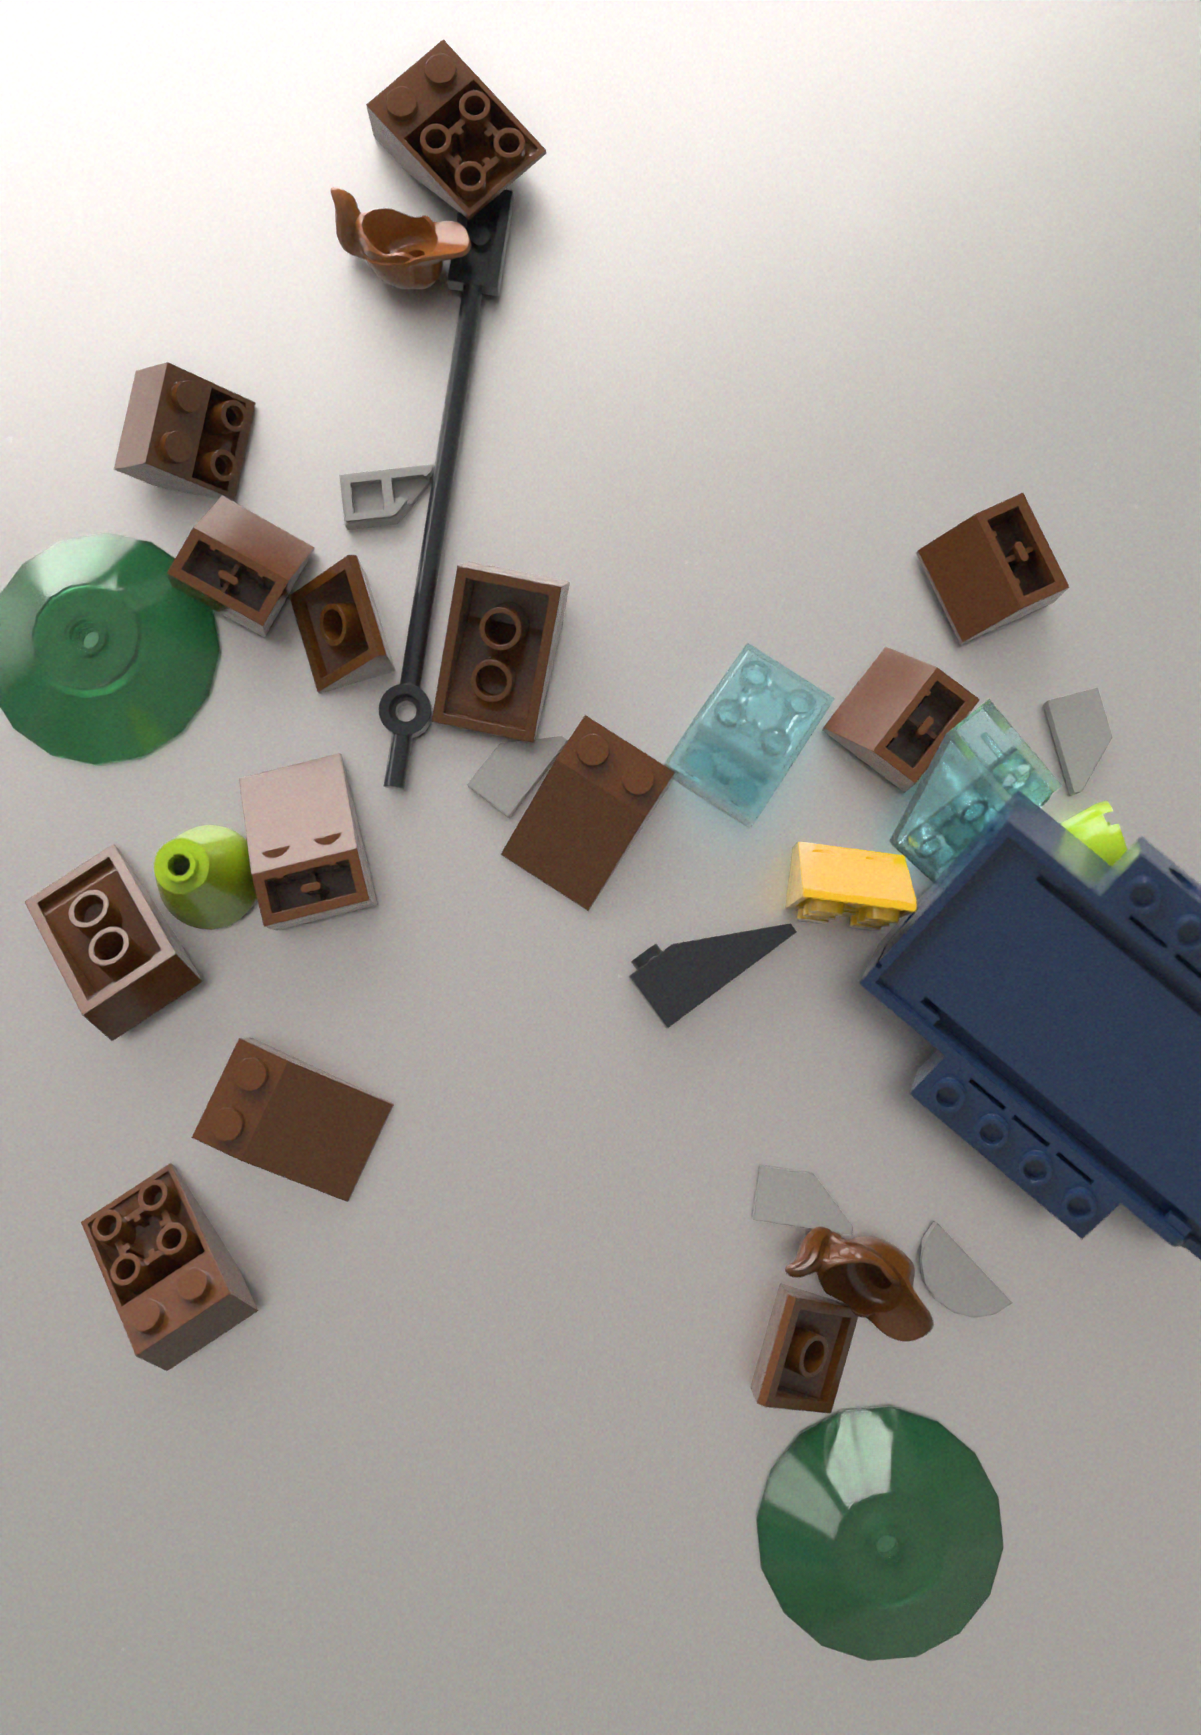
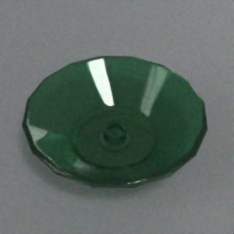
(138, 679)
(870, 1479)

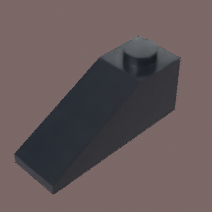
(694, 970)

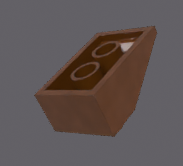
(499, 650)
(587, 812)
(111, 944)
(292, 1119)

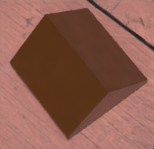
(341, 627)
(803, 1352)

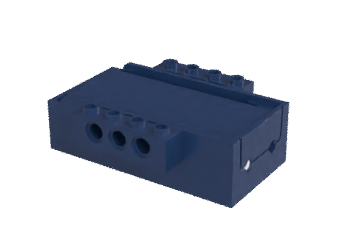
(1061, 1019)

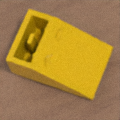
(849, 883)

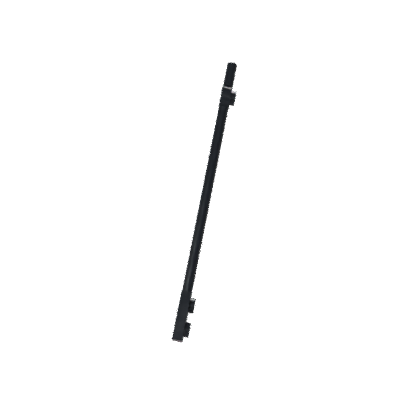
(473, 275)

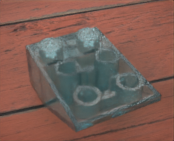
(748, 735)
(966, 786)

